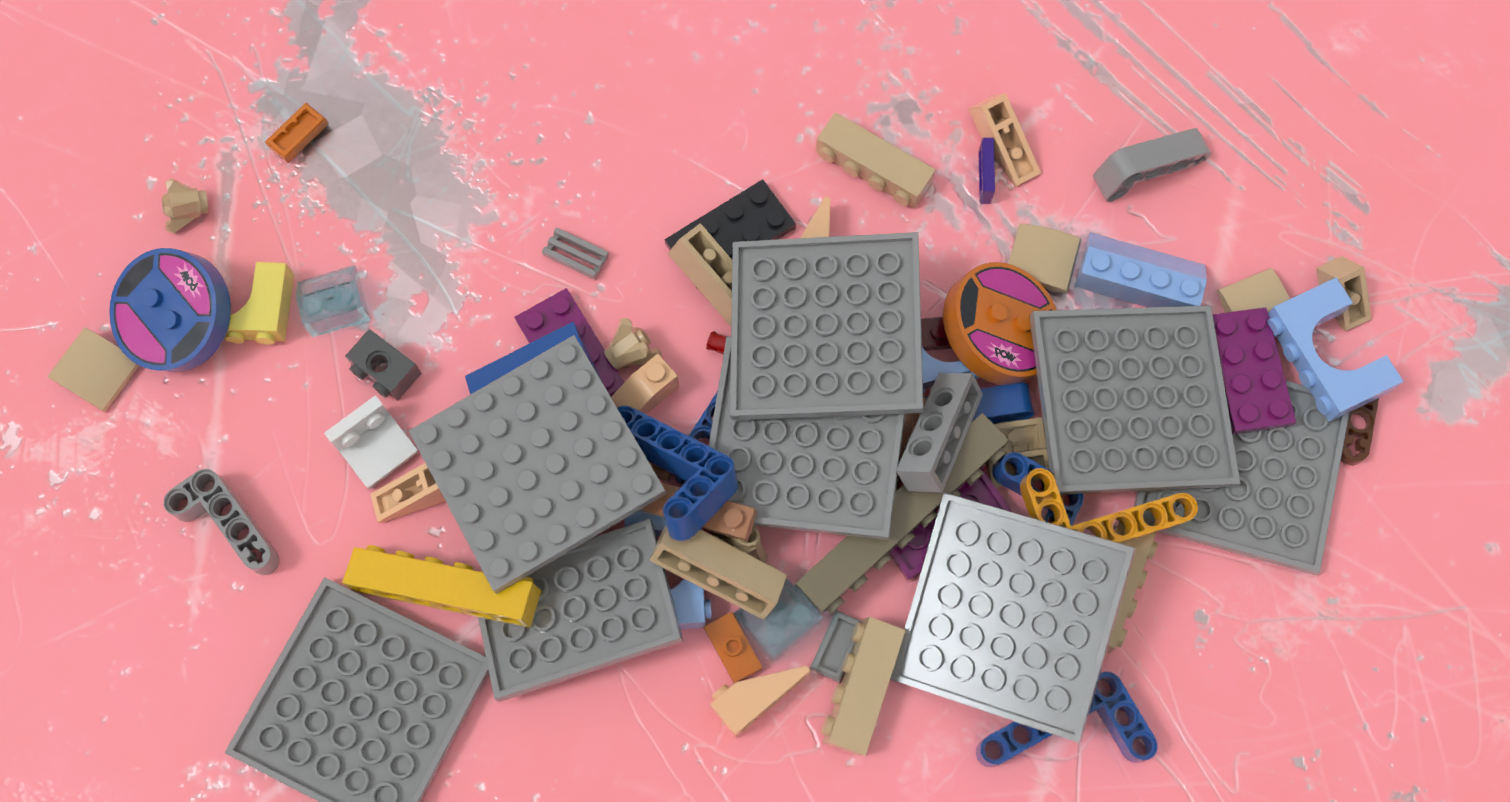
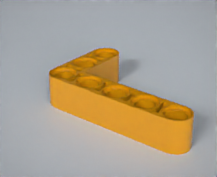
(1103, 526)

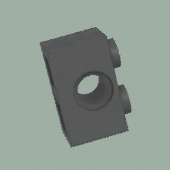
(374, 350)

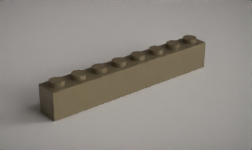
(856, 556)

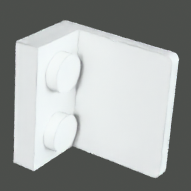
(371, 442)

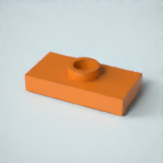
(296, 132)
(732, 648)

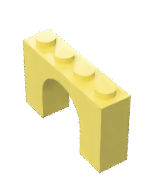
(267, 310)

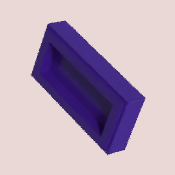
(986, 170)

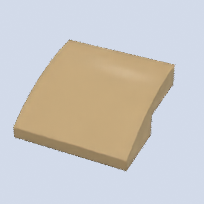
(1046, 255)
(1253, 292)
(94, 369)
(1026, 438)

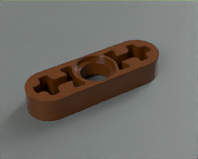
(1362, 444)

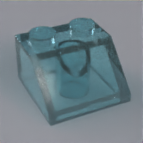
(331, 301)
(784, 626)

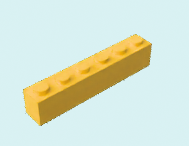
(439, 586)

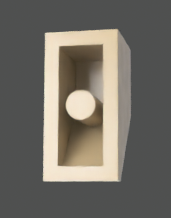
(1353, 280)

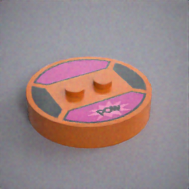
(991, 324)

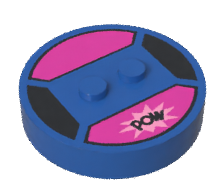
(169, 310)

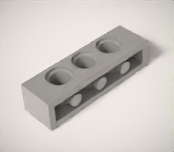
(939, 432)

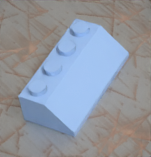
(1140, 274)

